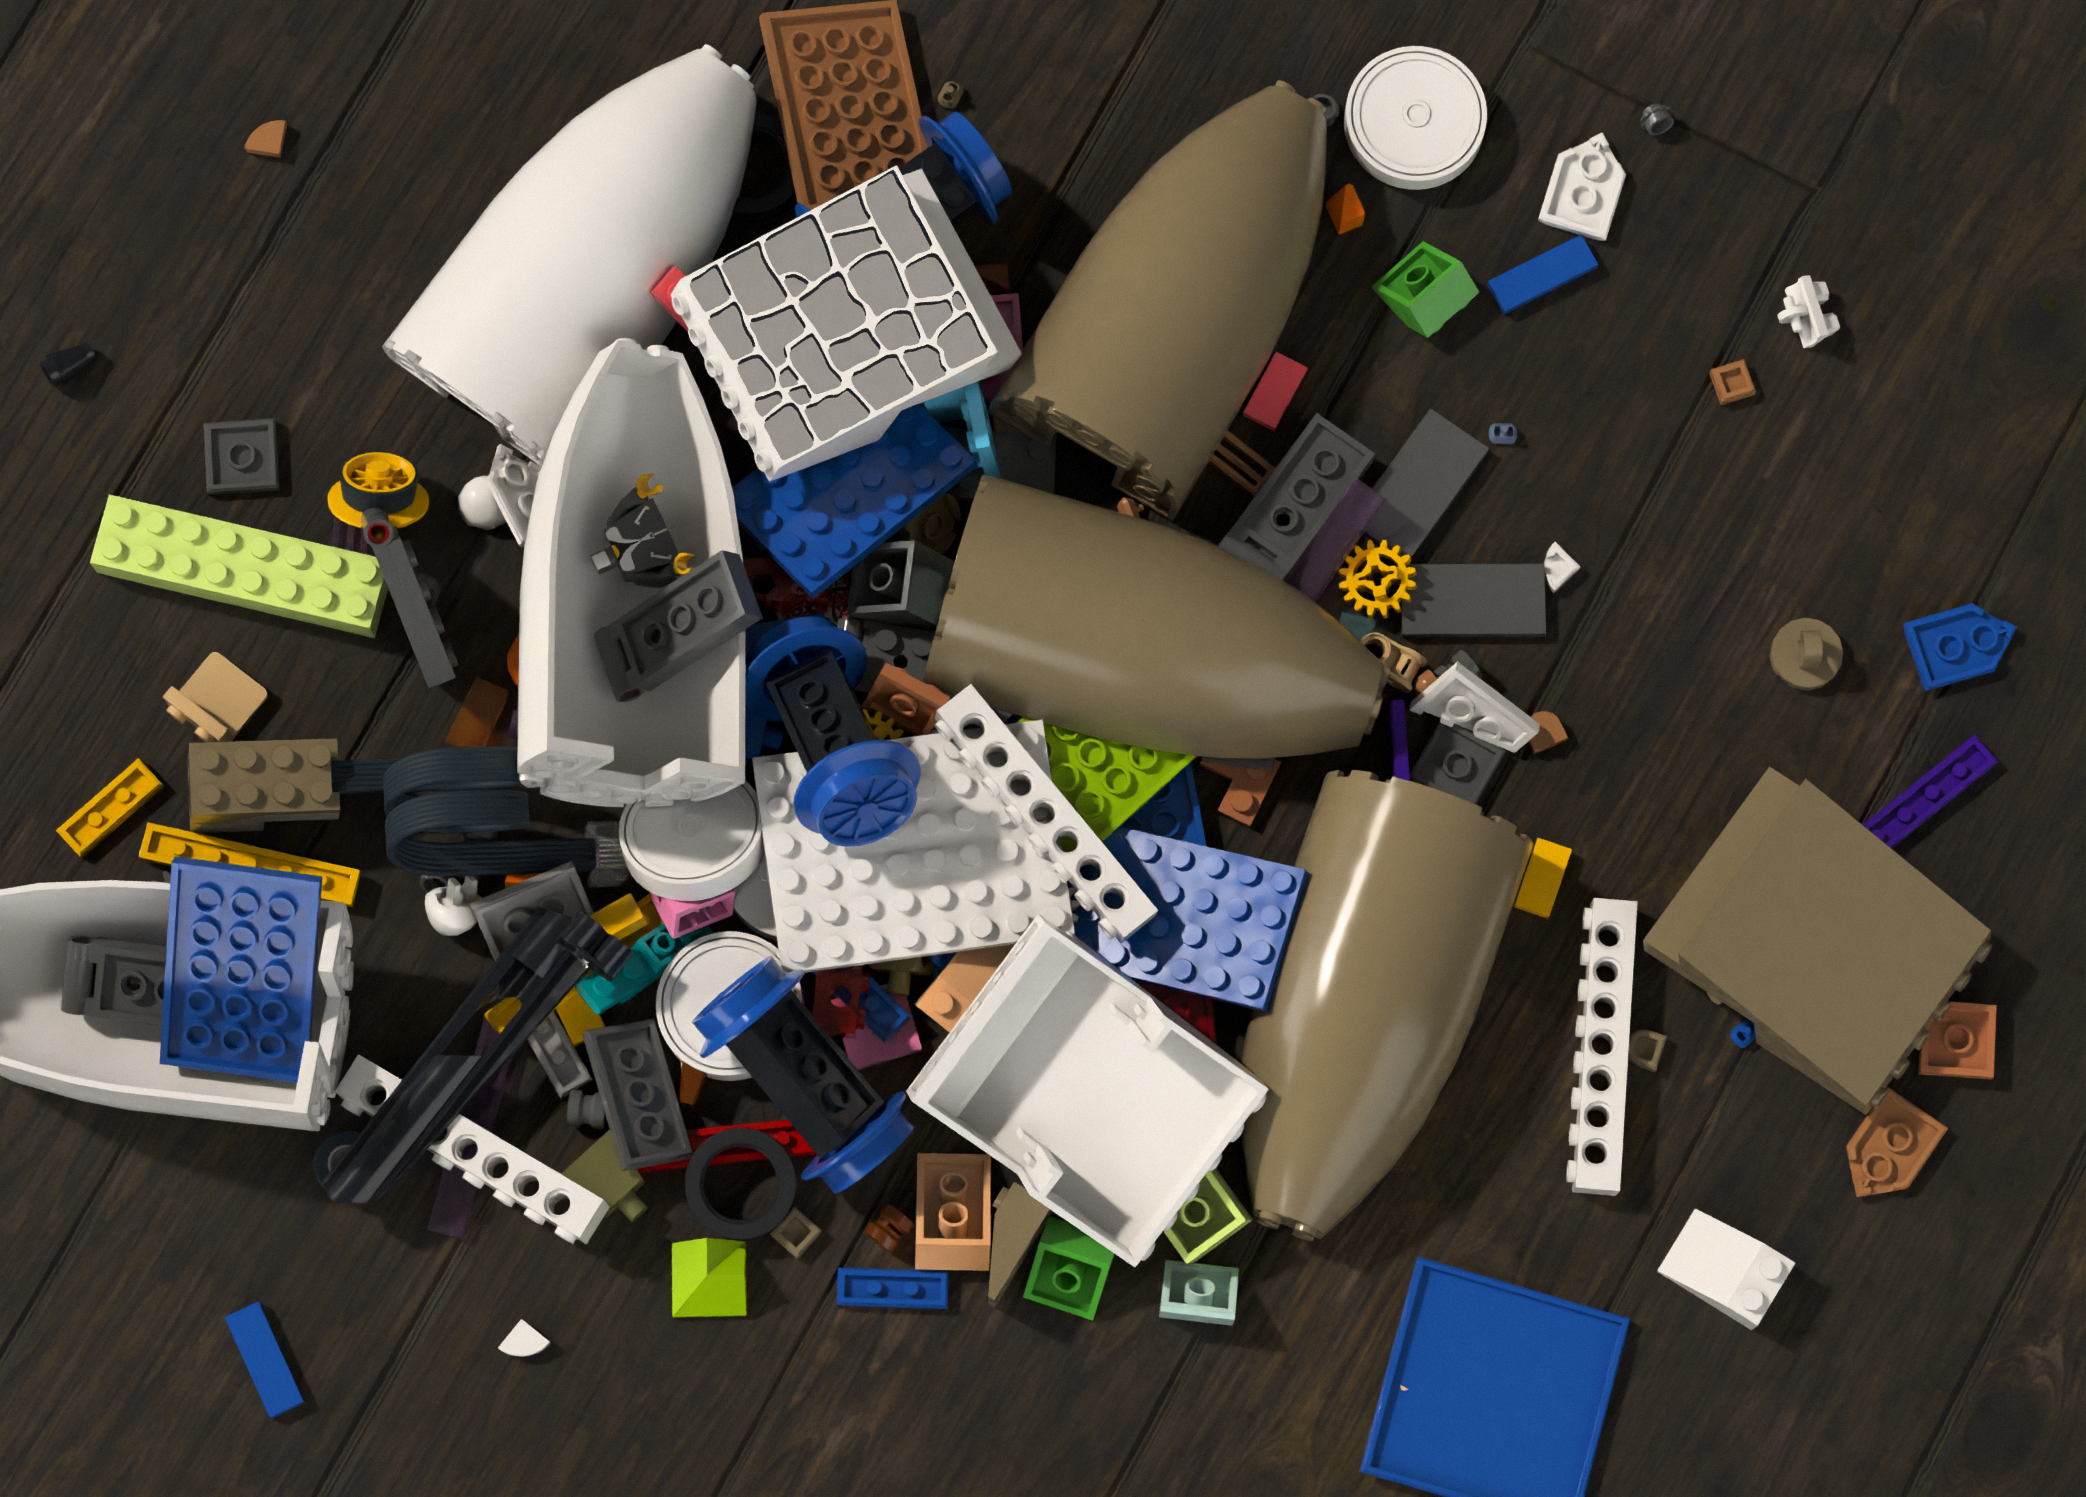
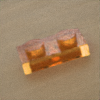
(477, 715)

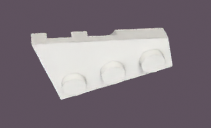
(1471, 703)

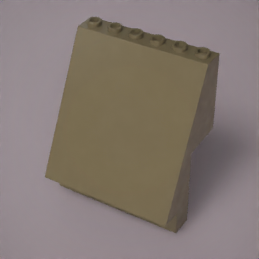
(1820, 939)

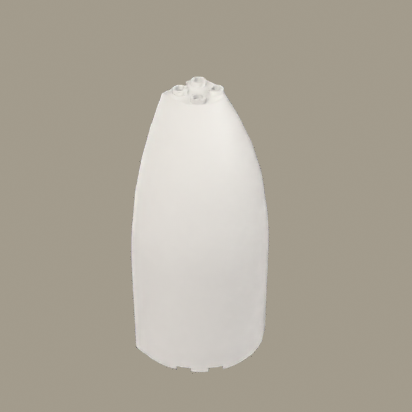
(580, 244)
(574, 738)
(119, 1059)

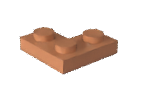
(1245, 791)

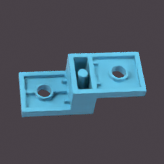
(970, 405)

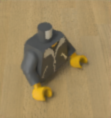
(641, 541)

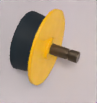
(378, 482)

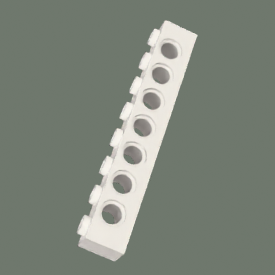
(970, 708)
(1619, 918)
(585, 1208)

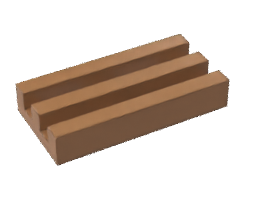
(1232, 474)

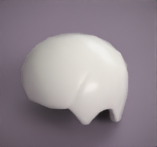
(479, 506)

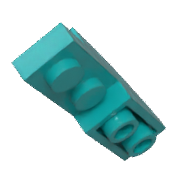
(647, 965)

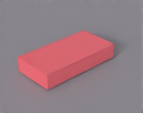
(1275, 391)

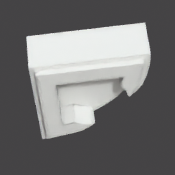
(1558, 567)
(523, 1341)

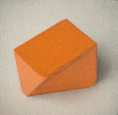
(1346, 209)

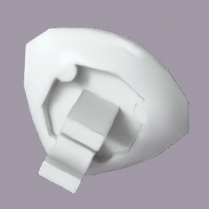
(450, 906)

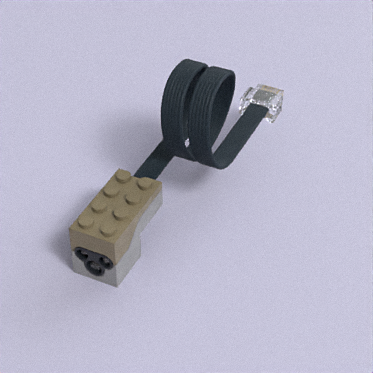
(296, 780)

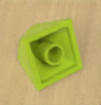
(709, 1278)

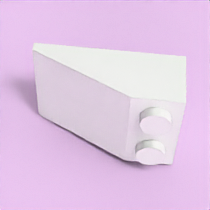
(1726, 1268)

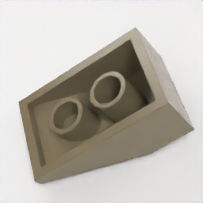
(1016, 1228)

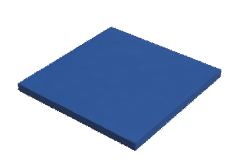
(1498, 1388)

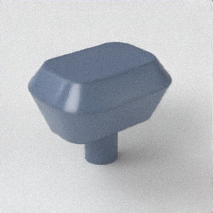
(1502, 433)

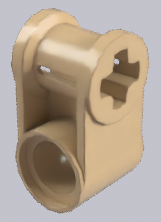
(1396, 657)

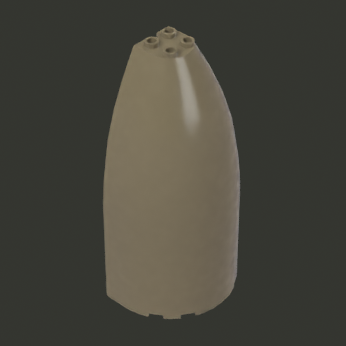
(1179, 300)
(1143, 635)
(1372, 990)

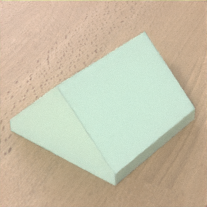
(1199, 1292)

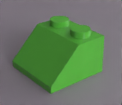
(1426, 288)
(1068, 1270)

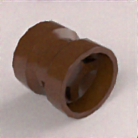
(883, 1234)

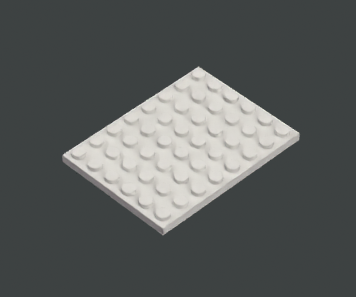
(934, 886)

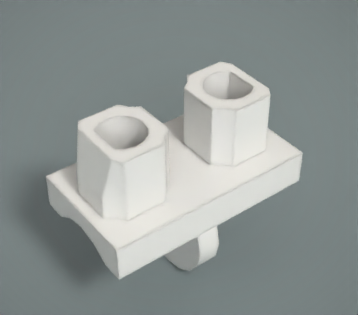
(1805, 313)

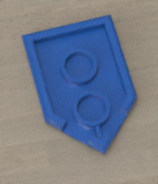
(1956, 644)

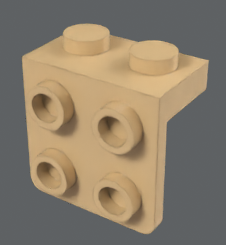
(216, 699)

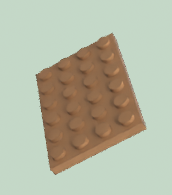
(842, 95)

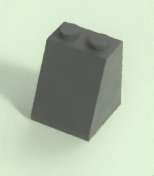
(900, 585)

